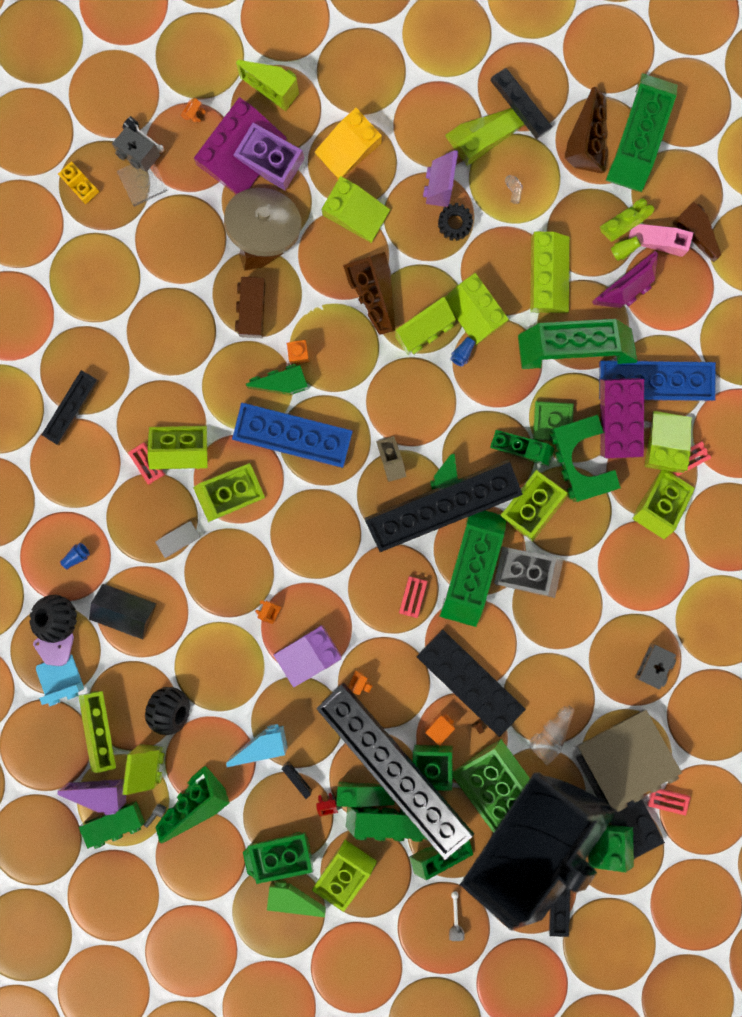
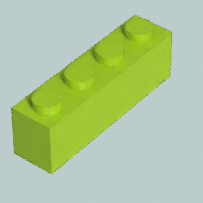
(97, 731)

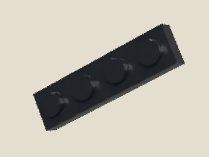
(521, 103)
(70, 407)

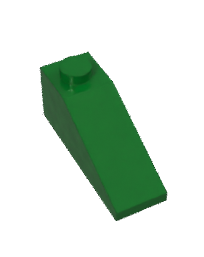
(362, 795)
(430, 863)

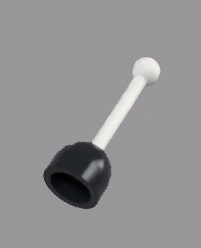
(132, 124)

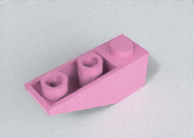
(663, 238)

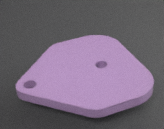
(52, 653)

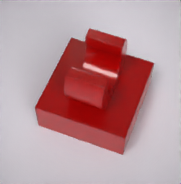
(326, 807)

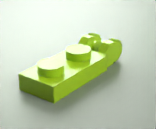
(627, 220)

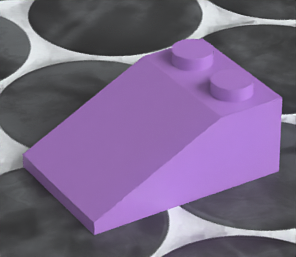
(269, 156)
(440, 180)
(308, 656)
(96, 795)

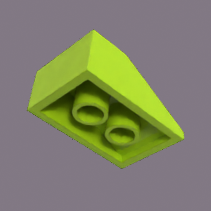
(271, 81)
(355, 209)
(669, 442)
(228, 492)
(663, 504)
(143, 769)
(344, 875)

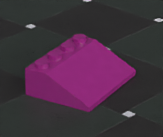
(217, 153)

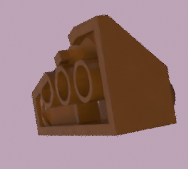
(586, 143)
(373, 284)

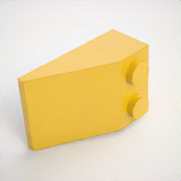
(348, 144)

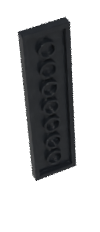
(444, 506)

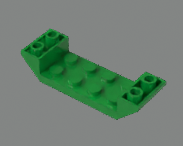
(642, 132)
(576, 340)
(474, 568)

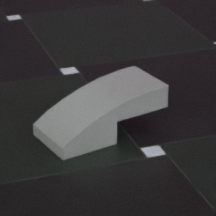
(177, 539)

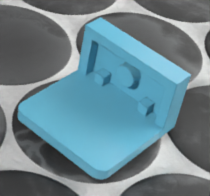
(59, 681)

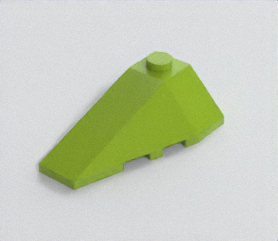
(483, 134)

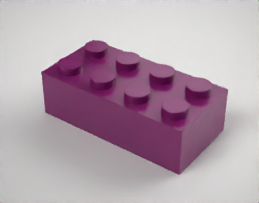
(622, 417)

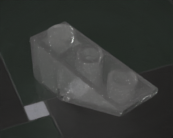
(551, 739)

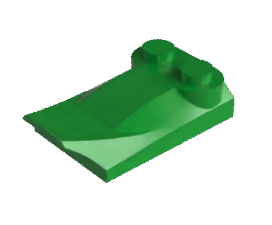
(279, 858)

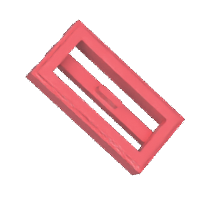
(138, 449)
(703, 451)
(408, 612)
(652, 796)

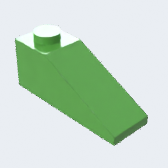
(289, 899)

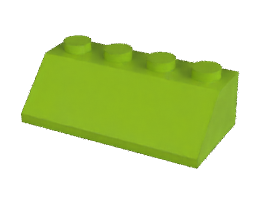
(549, 273)

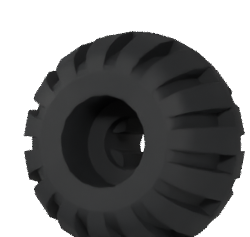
(53, 618)
(167, 711)

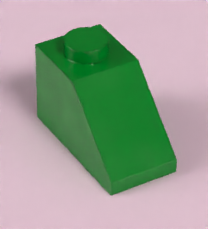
(446, 473)

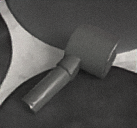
(159, 811)

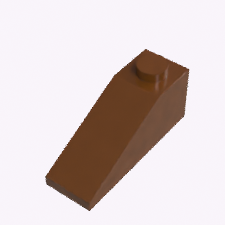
(697, 221)

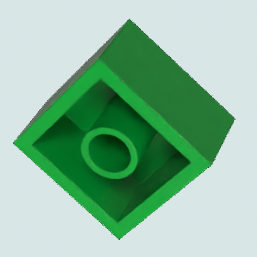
(435, 764)
(613, 850)

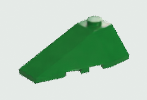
(198, 803)

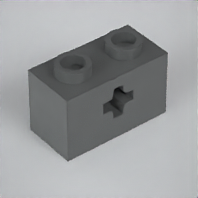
(135, 149)
(660, 657)

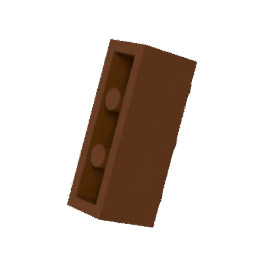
(250, 307)

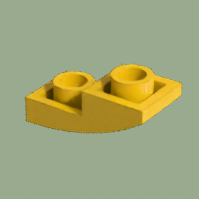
(78, 182)

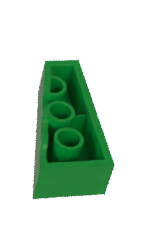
(381, 824)

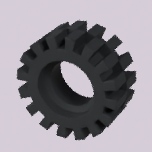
(459, 211)

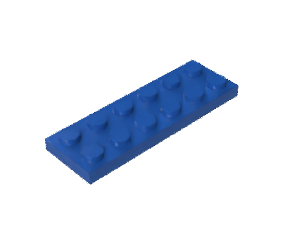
(666, 379)
(292, 435)

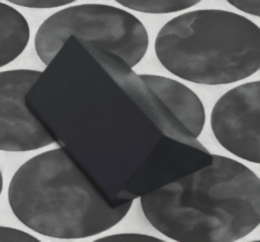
(121, 611)

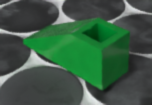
(284, 382)
(523, 447)

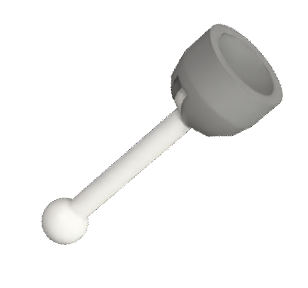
(456, 932)

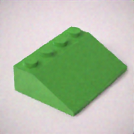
(492, 782)

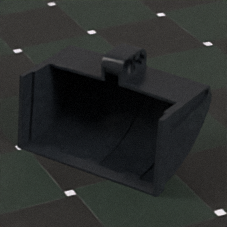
(538, 851)

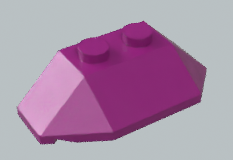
(630, 285)

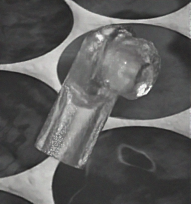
(515, 187)

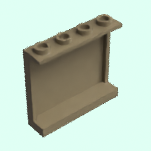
(629, 760)

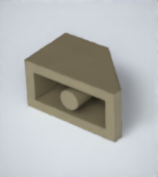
(391, 459)

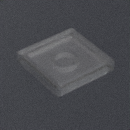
(140, 184)

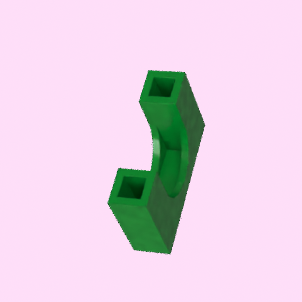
(565, 440)

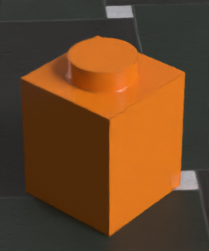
(298, 352)
(440, 728)

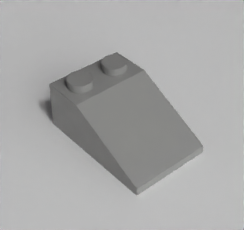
(528, 572)

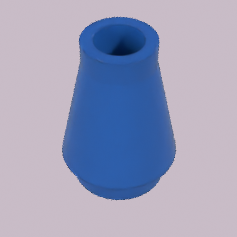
(462, 353)
(75, 556)

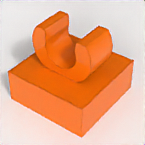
(191, 109)
(268, 612)
(359, 683)

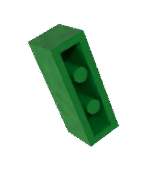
(107, 827)

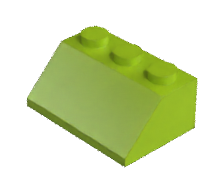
(476, 309)
(425, 327)
(177, 447)
(536, 506)

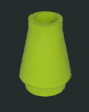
(624, 248)

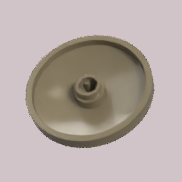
(262, 221)

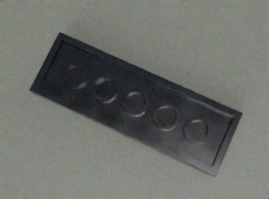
(470, 682)
(634, 815)

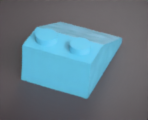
(266, 745)

